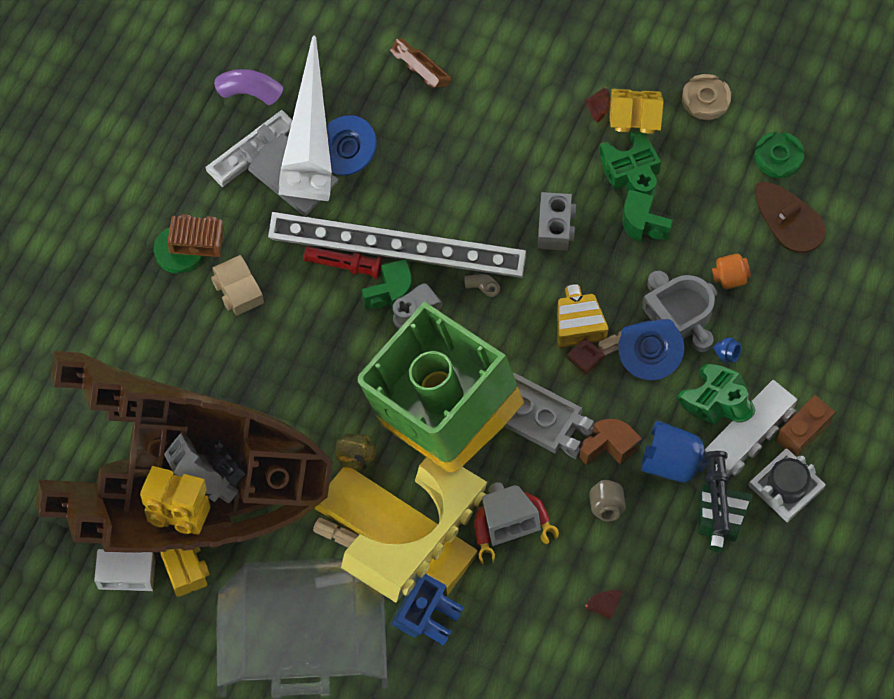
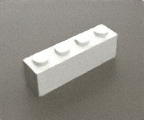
(744, 438)

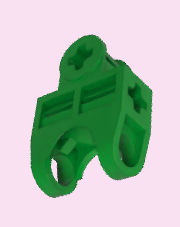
(633, 167)
(720, 396)

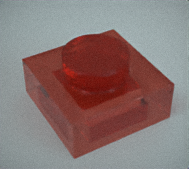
(585, 356)

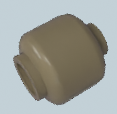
(607, 500)

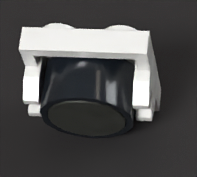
(787, 484)

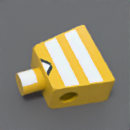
(579, 318)

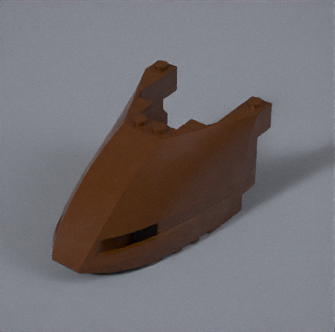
(277, 460)

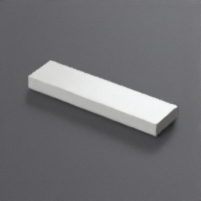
(232, 164)

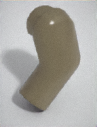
(484, 283)

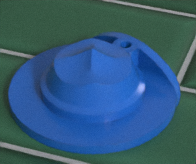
(350, 144)
(651, 349)

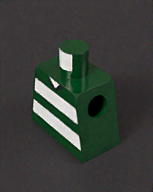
(737, 506)

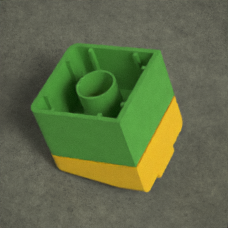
(441, 388)

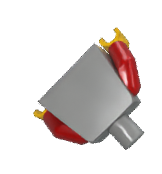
(509, 515)

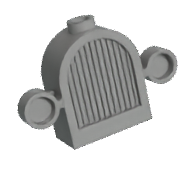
(686, 302)

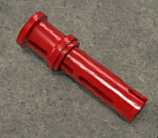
(357, 261)

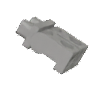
(185, 460)

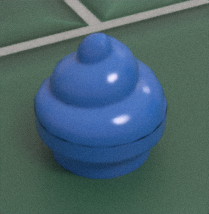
(728, 350)

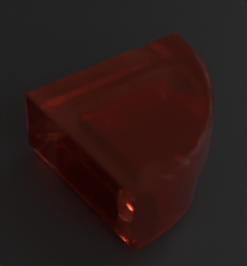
(599, 104)
(604, 602)

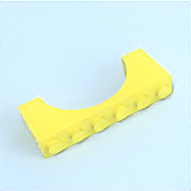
(395, 567)

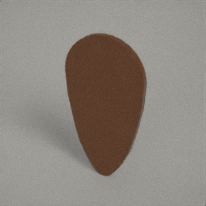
(789, 218)

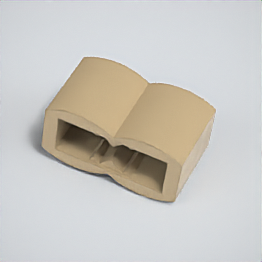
(237, 285)

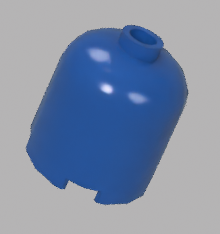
(673, 453)

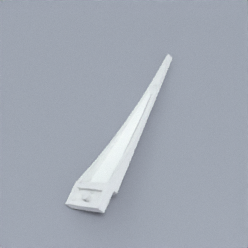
(307, 156)

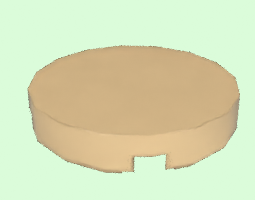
(706, 97)

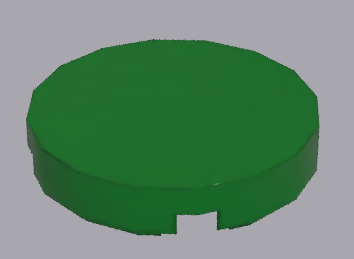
(779, 154)
(173, 262)

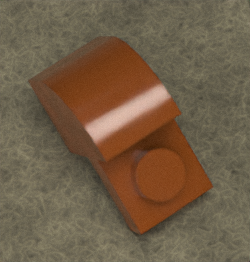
(612, 436)

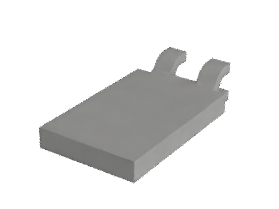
(267, 166)
(548, 419)

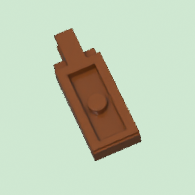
(421, 64)

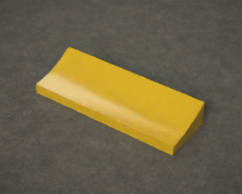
(380, 516)

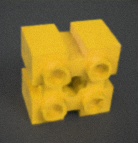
(636, 110)
(175, 500)

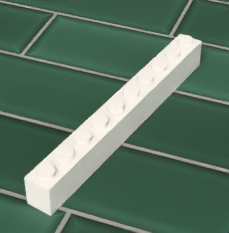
(397, 245)

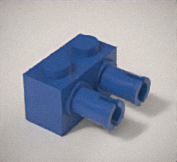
(416, 610)

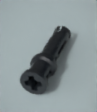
(714, 479)

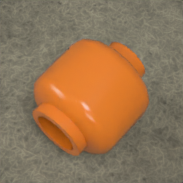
(731, 271)

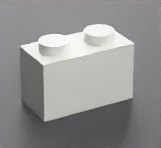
(125, 571)

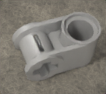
(412, 301)

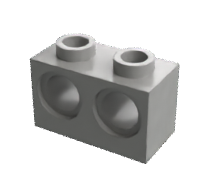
(556, 221)

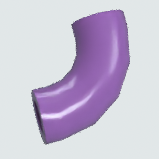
(248, 82)

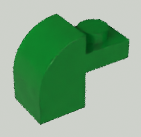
(639, 221)
(396, 285)

